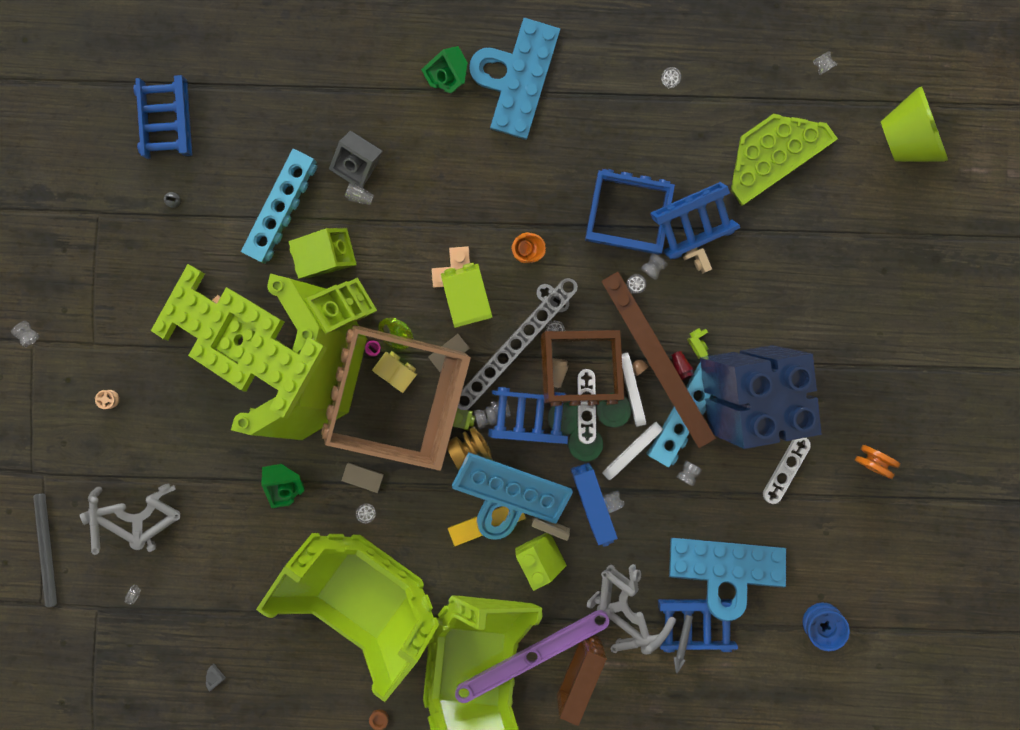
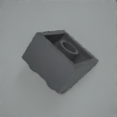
(355, 159)

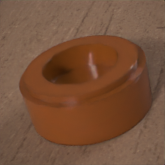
(379, 719)

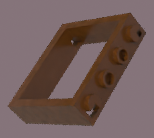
(571, 336)
(580, 679)

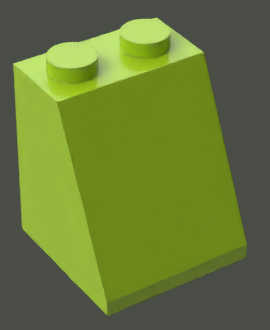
(322, 252)
(466, 294)
(540, 560)

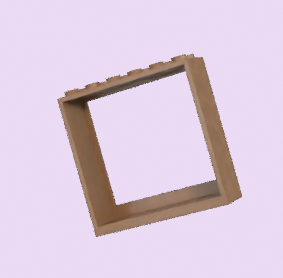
(440, 417)

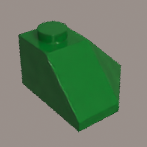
(446, 70)
(281, 485)

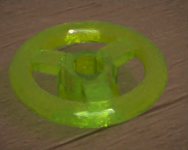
(396, 328)

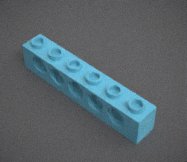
(269, 211)
(657, 450)

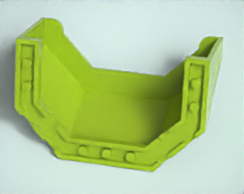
(312, 405)
(360, 597)
(468, 641)

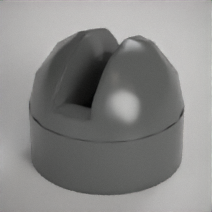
(172, 204)

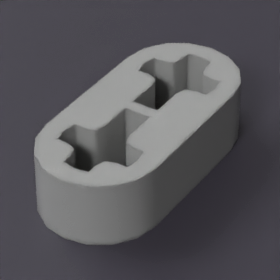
(553, 303)

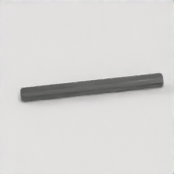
(45, 550)

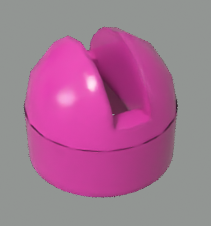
(375, 345)

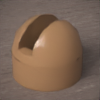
(639, 366)

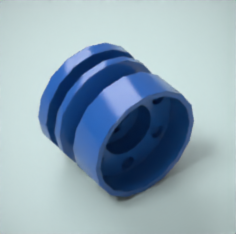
(829, 636)

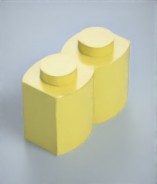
(394, 371)

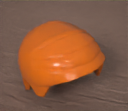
(528, 248)

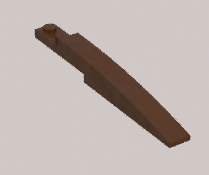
(658, 360)

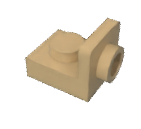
(701, 262)

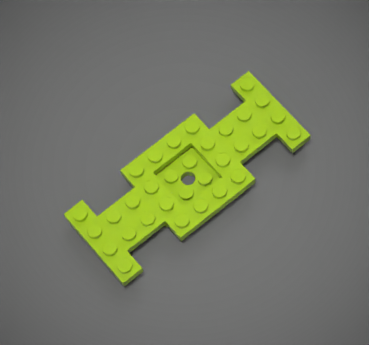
(221, 327)

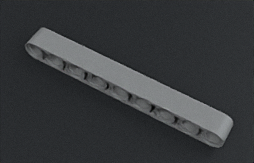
(518, 334)

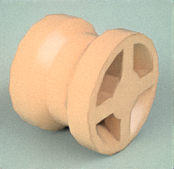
(102, 399)

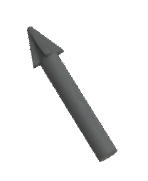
(679, 659)

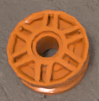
(877, 461)

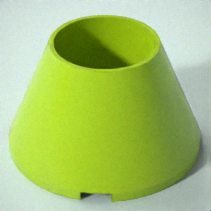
(913, 131)

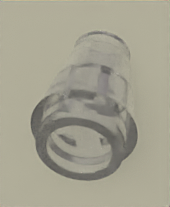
(358, 194)

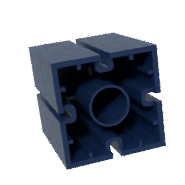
(761, 396)

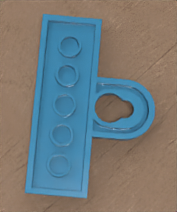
(524, 76)
(509, 488)
(727, 563)

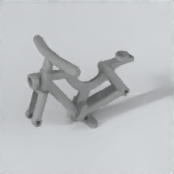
(138, 539)
(629, 588)

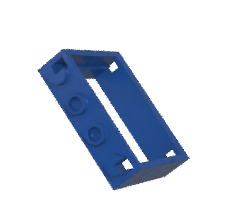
(627, 179)
(594, 504)

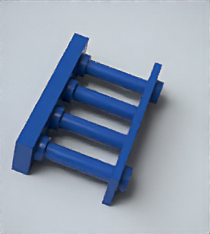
(181, 125)
(681, 209)
(518, 432)
(688, 607)

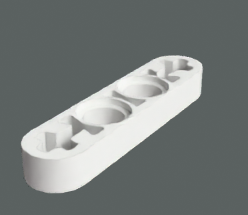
(632, 391)
(584, 407)
(633, 450)
(784, 468)

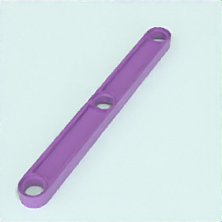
(519, 663)

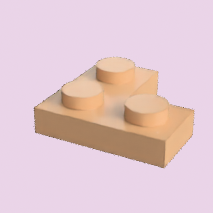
(458, 257)

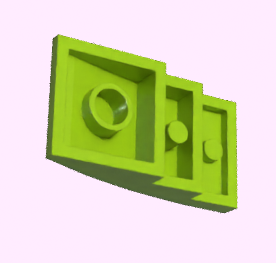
(340, 305)

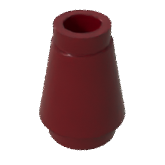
(682, 365)

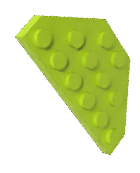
(774, 151)

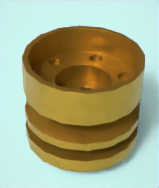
(474, 445)

